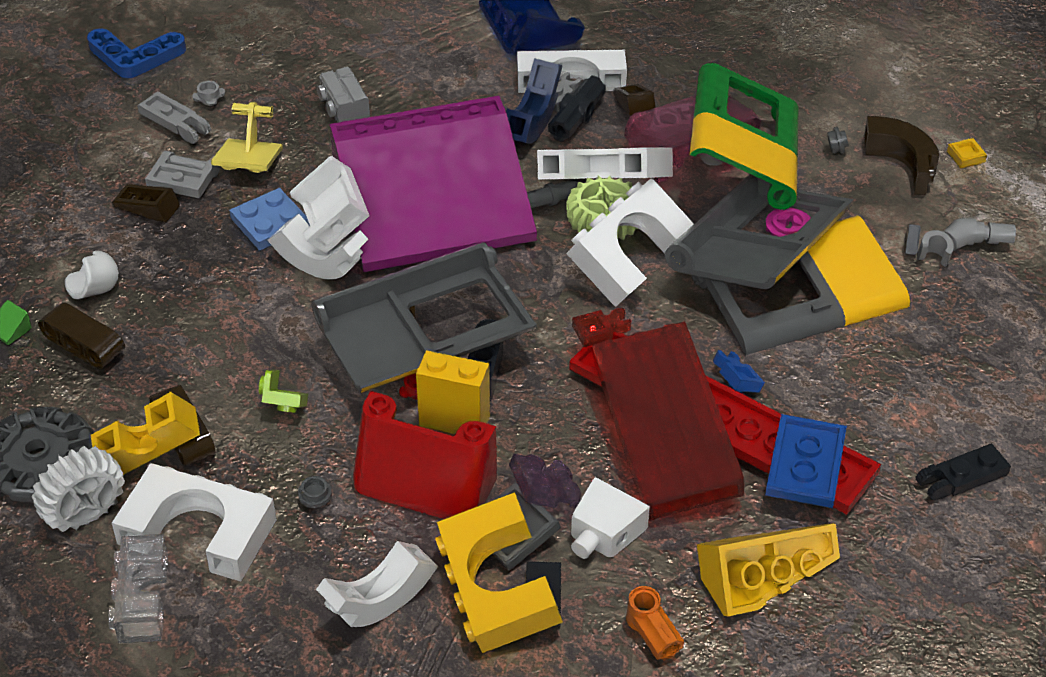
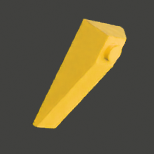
(757, 567)

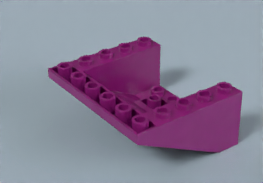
(435, 181)

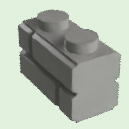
(343, 95)

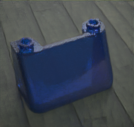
(530, 25)

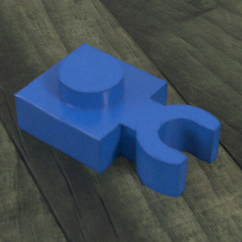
(739, 376)

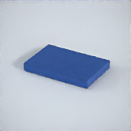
(806, 461)

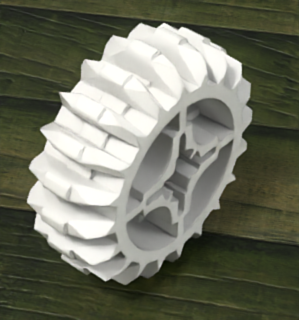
(78, 488)

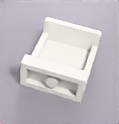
(330, 203)

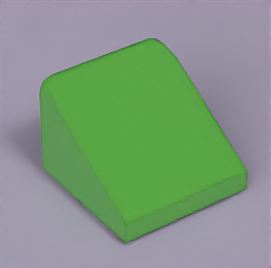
(13, 322)

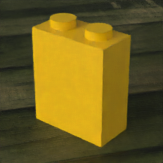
(452, 391)

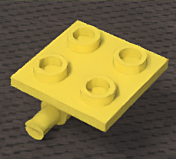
(248, 153)

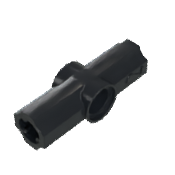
(576, 108)

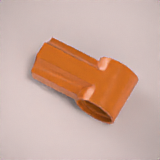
(653, 623)

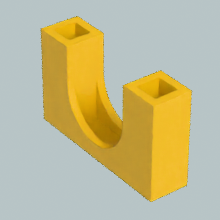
(493, 615)

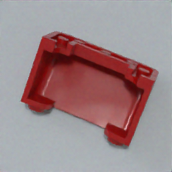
(423, 466)

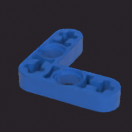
(134, 62)

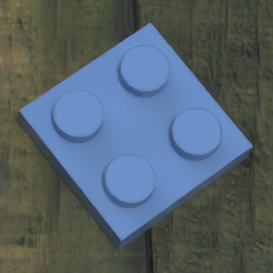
(265, 216)

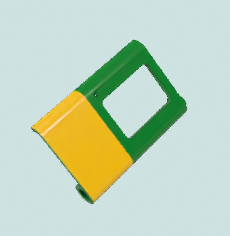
(741, 144)

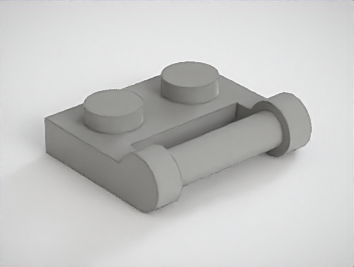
(182, 174)

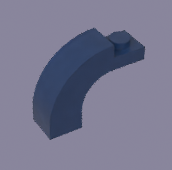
(537, 104)

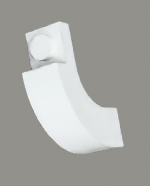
(293, 247)
(381, 591)

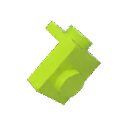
(286, 400)

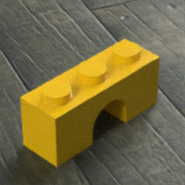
(168, 425)

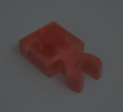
(597, 327)

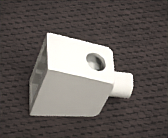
(606, 520)

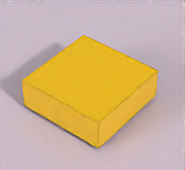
(966, 153)

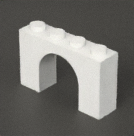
(605, 163)
(599, 252)
(168, 493)

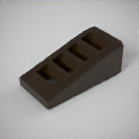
(635, 98)
(149, 201)

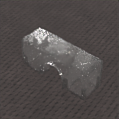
(138, 613)

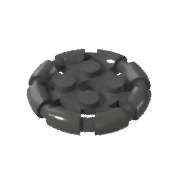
(51, 432)

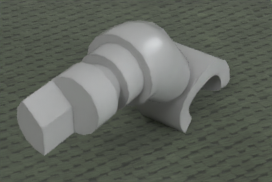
(962, 233)

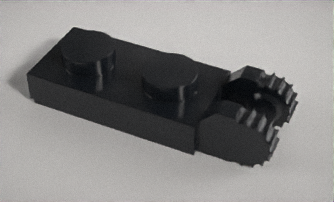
(964, 472)

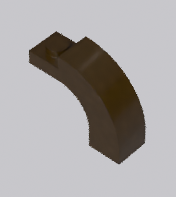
(905, 143)

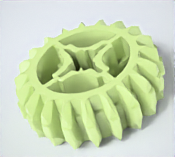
(592, 199)

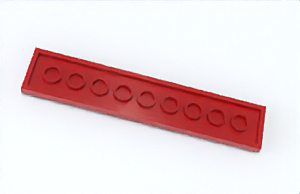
(754, 433)

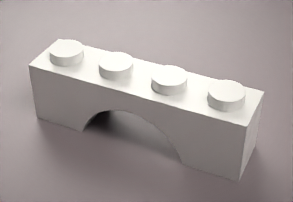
(605, 64)

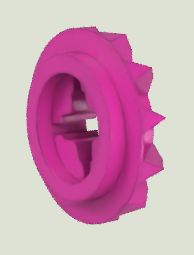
(779, 219)

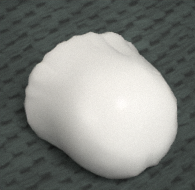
(95, 277)

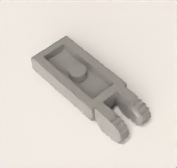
(174, 117)

